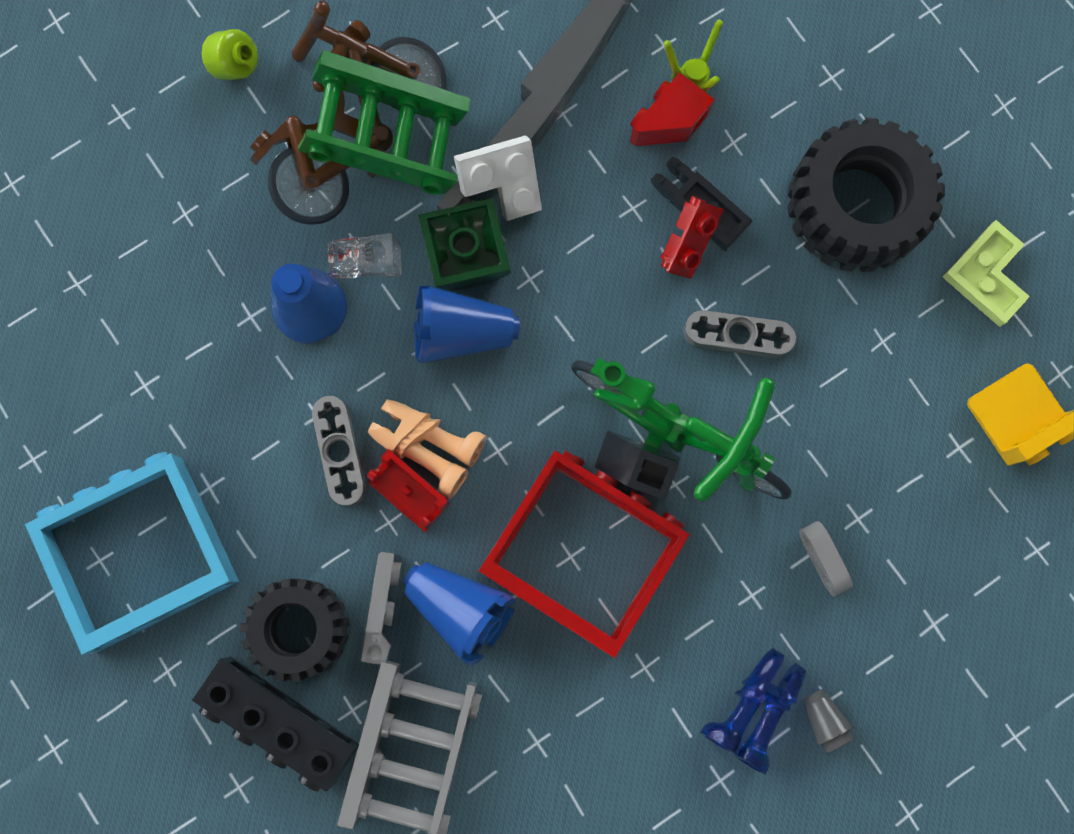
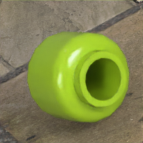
(229, 54)

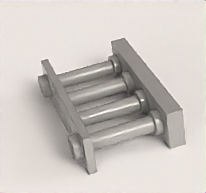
(381, 724)

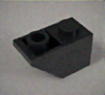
(637, 464)

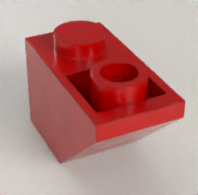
(674, 115)

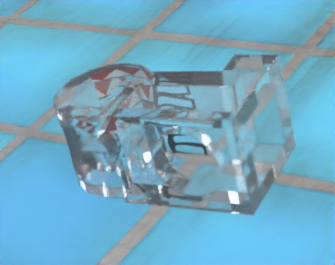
(365, 256)

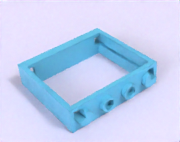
(88, 499)

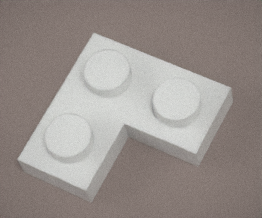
(505, 167)

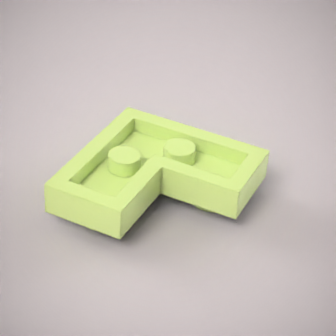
(980, 277)

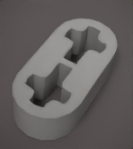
(826, 558)

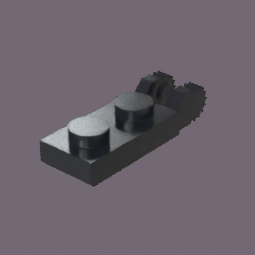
(732, 220)

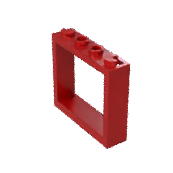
(633, 505)

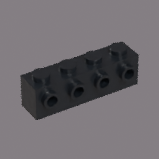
(275, 723)

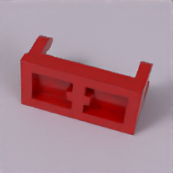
(407, 491)

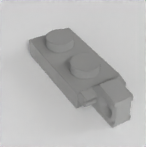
(381, 610)

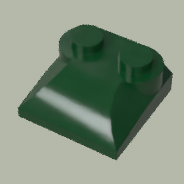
(464, 246)

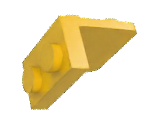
(1022, 416)

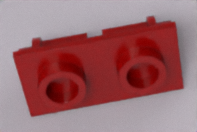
(685, 253)

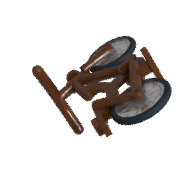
(317, 190)

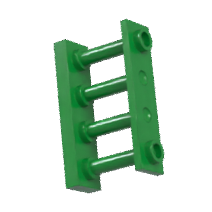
(384, 87)

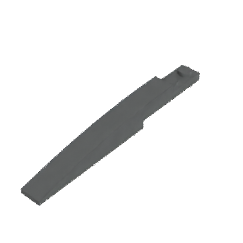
(555, 79)

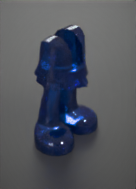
(758, 691)

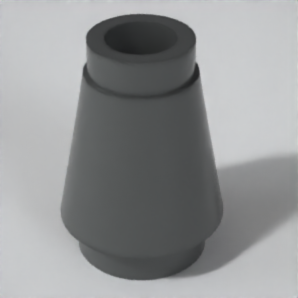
(827, 721)

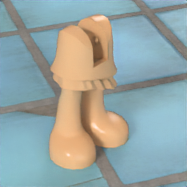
(416, 428)

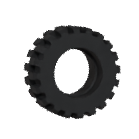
(893, 159)

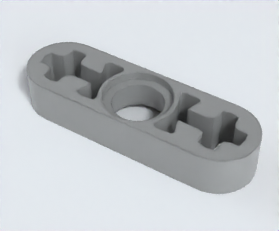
(765, 348)
(342, 421)

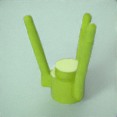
(696, 69)

